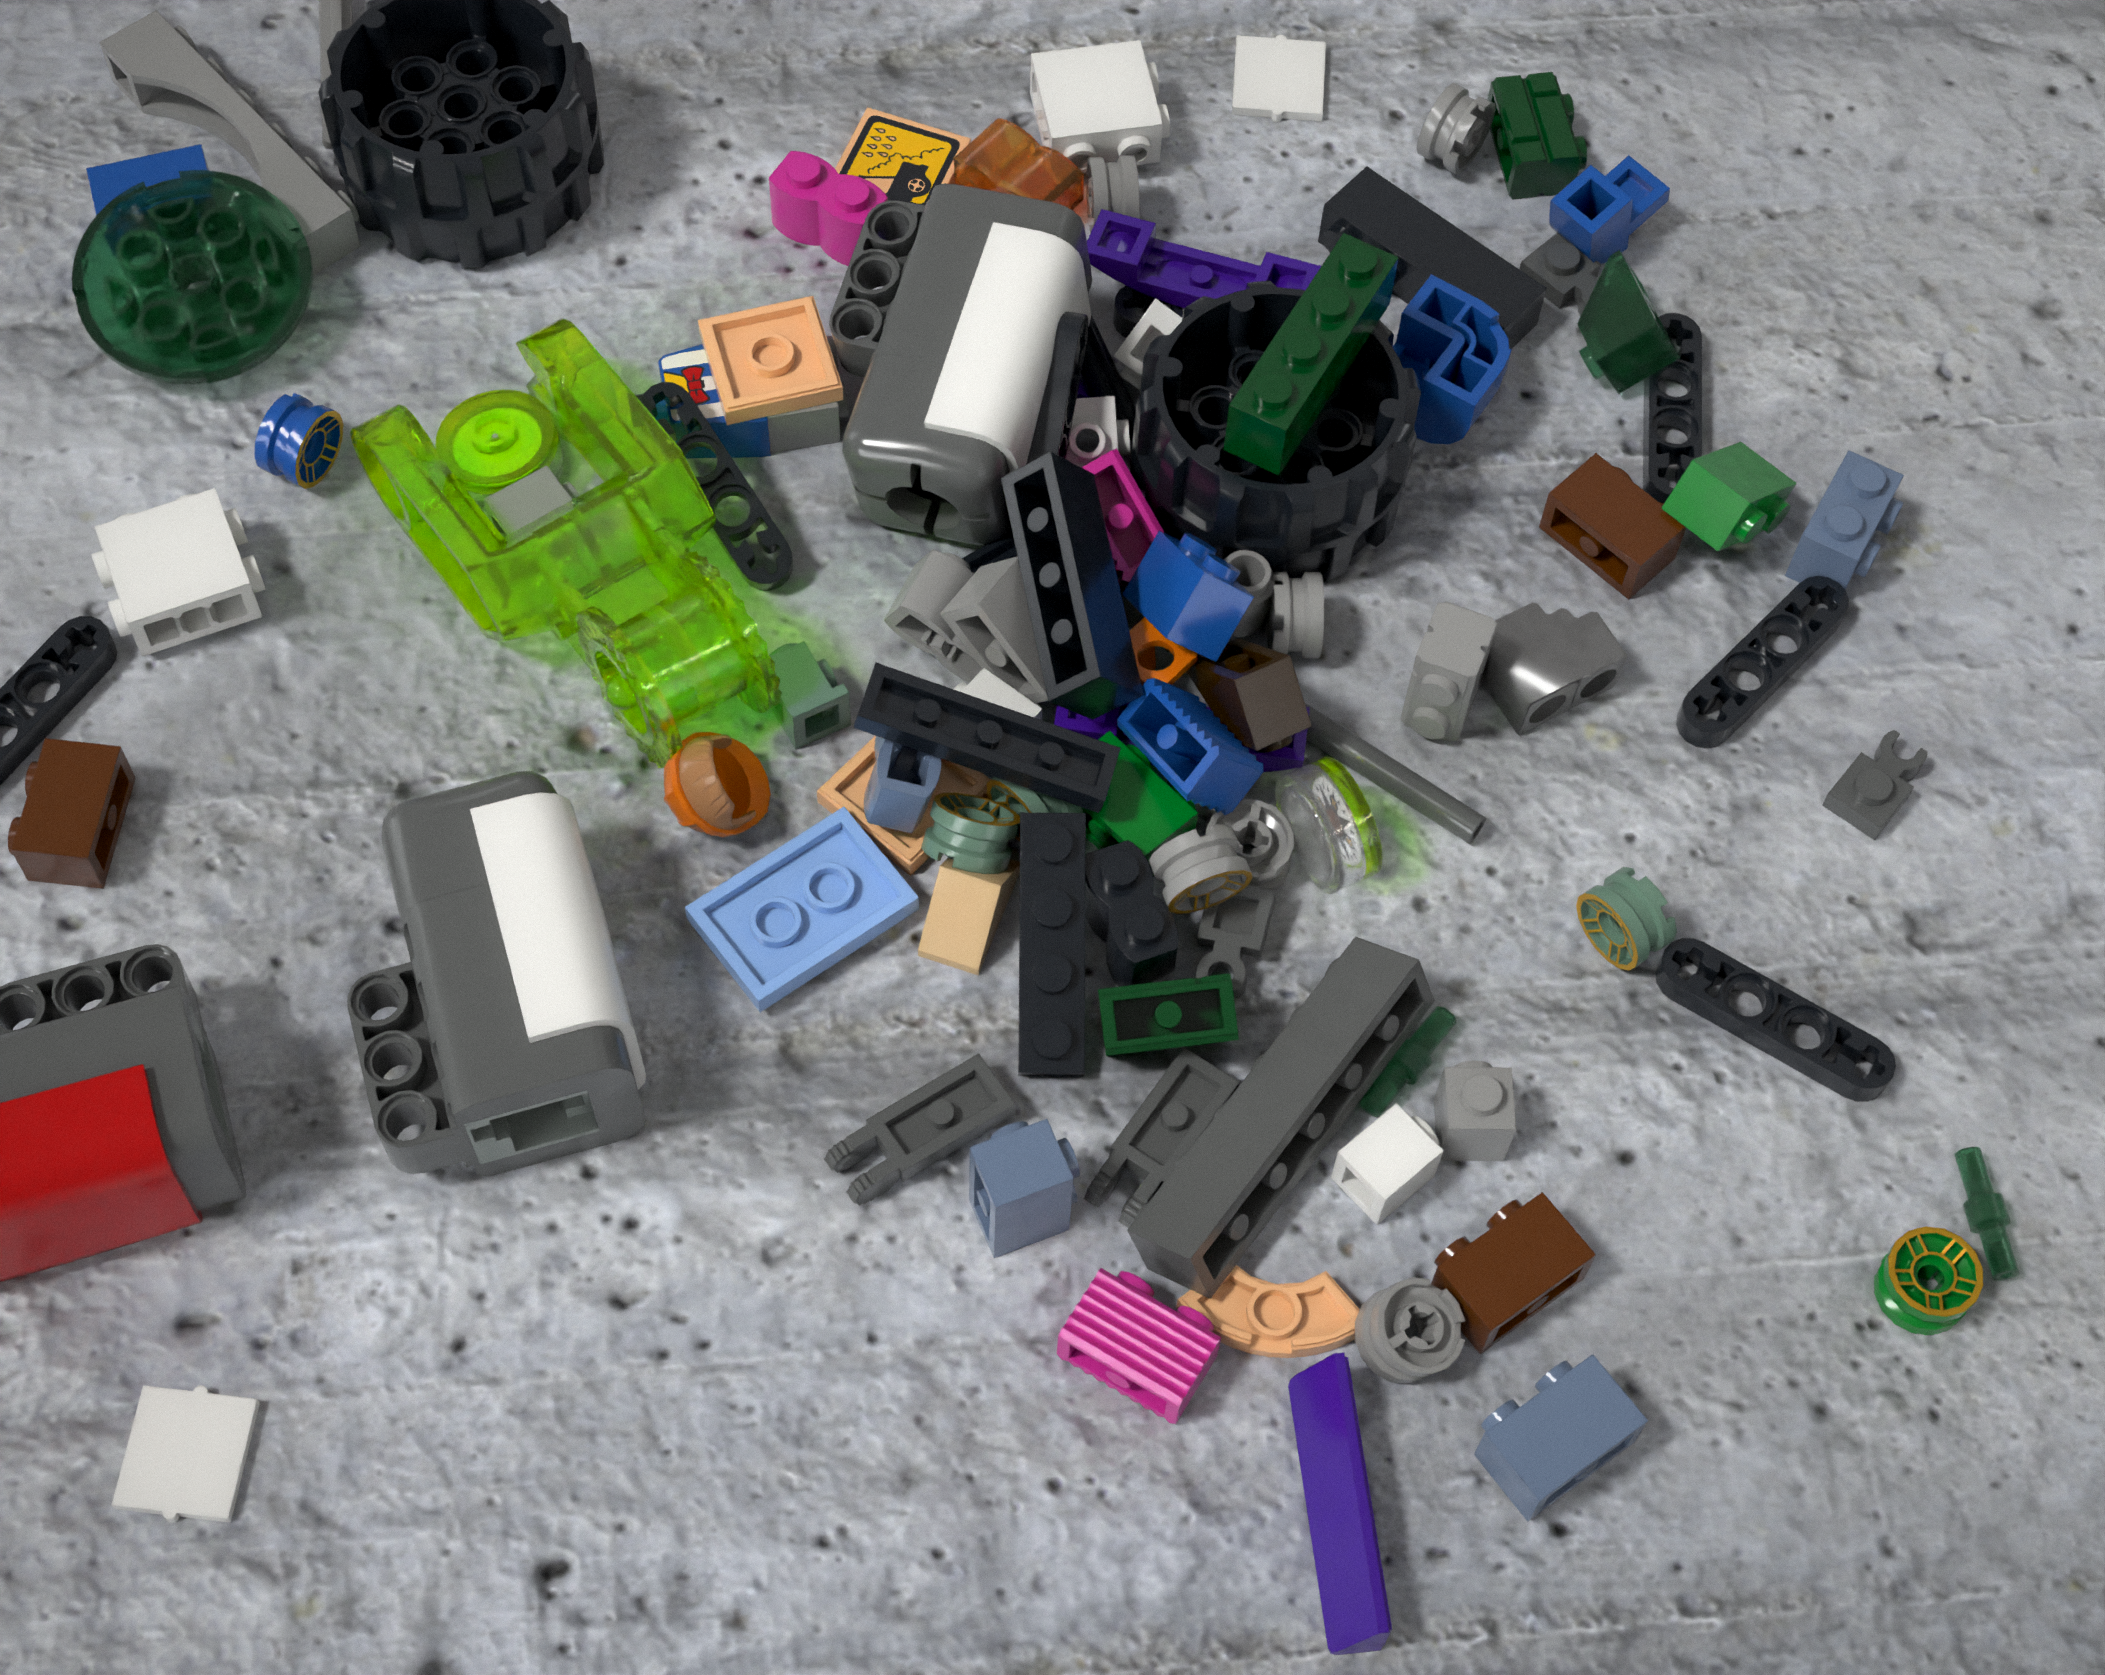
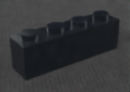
(1428, 245)
(1071, 587)

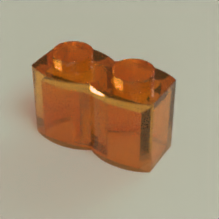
(1015, 164)

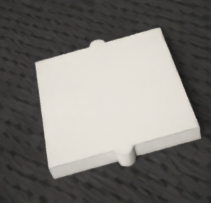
(1279, 78)
(186, 1454)

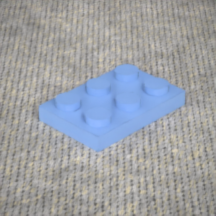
(802, 908)

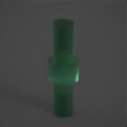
(1408, 1062)
(1986, 1213)

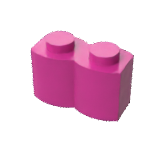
(820, 205)

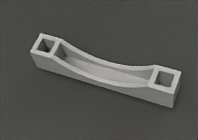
(170, 79)

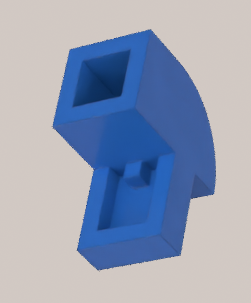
(1602, 211)

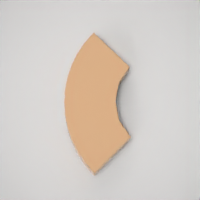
(1278, 1318)

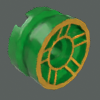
(1928, 1255)

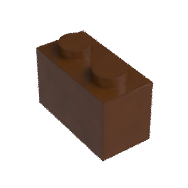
(1612, 525)
(72, 813)
(1512, 1269)

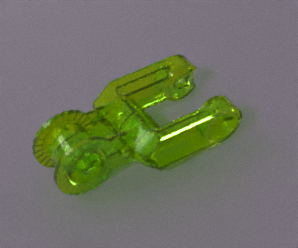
(598, 570)

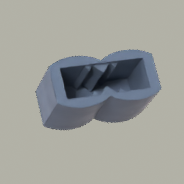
(900, 786)

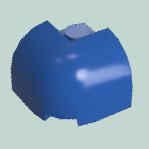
(1457, 356)

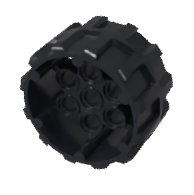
(463, 125)
(1344, 468)

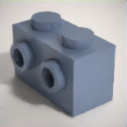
(1846, 520)
(1022, 1185)
(1558, 1435)

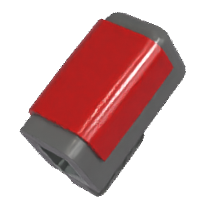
(107, 1111)

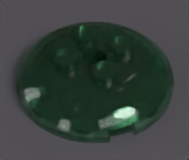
(183, 231)

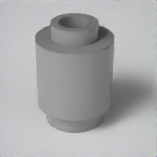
(1257, 580)

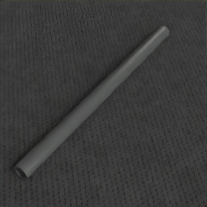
(1378, 767)

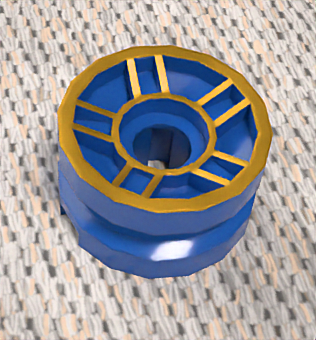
(298, 440)

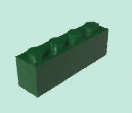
(1310, 354)

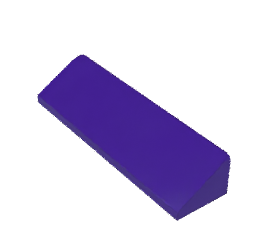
(1339, 1508)

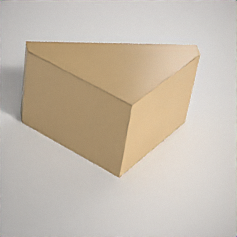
(965, 915)

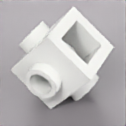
(1100, 416)

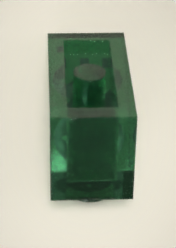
(1623, 328)

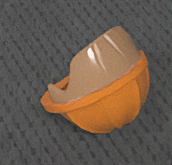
(716, 785)

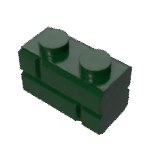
(1535, 135)
(1168, 1014)

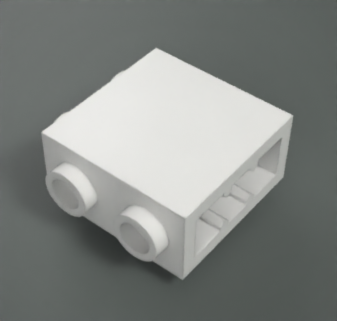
(1099, 103)
(178, 572)

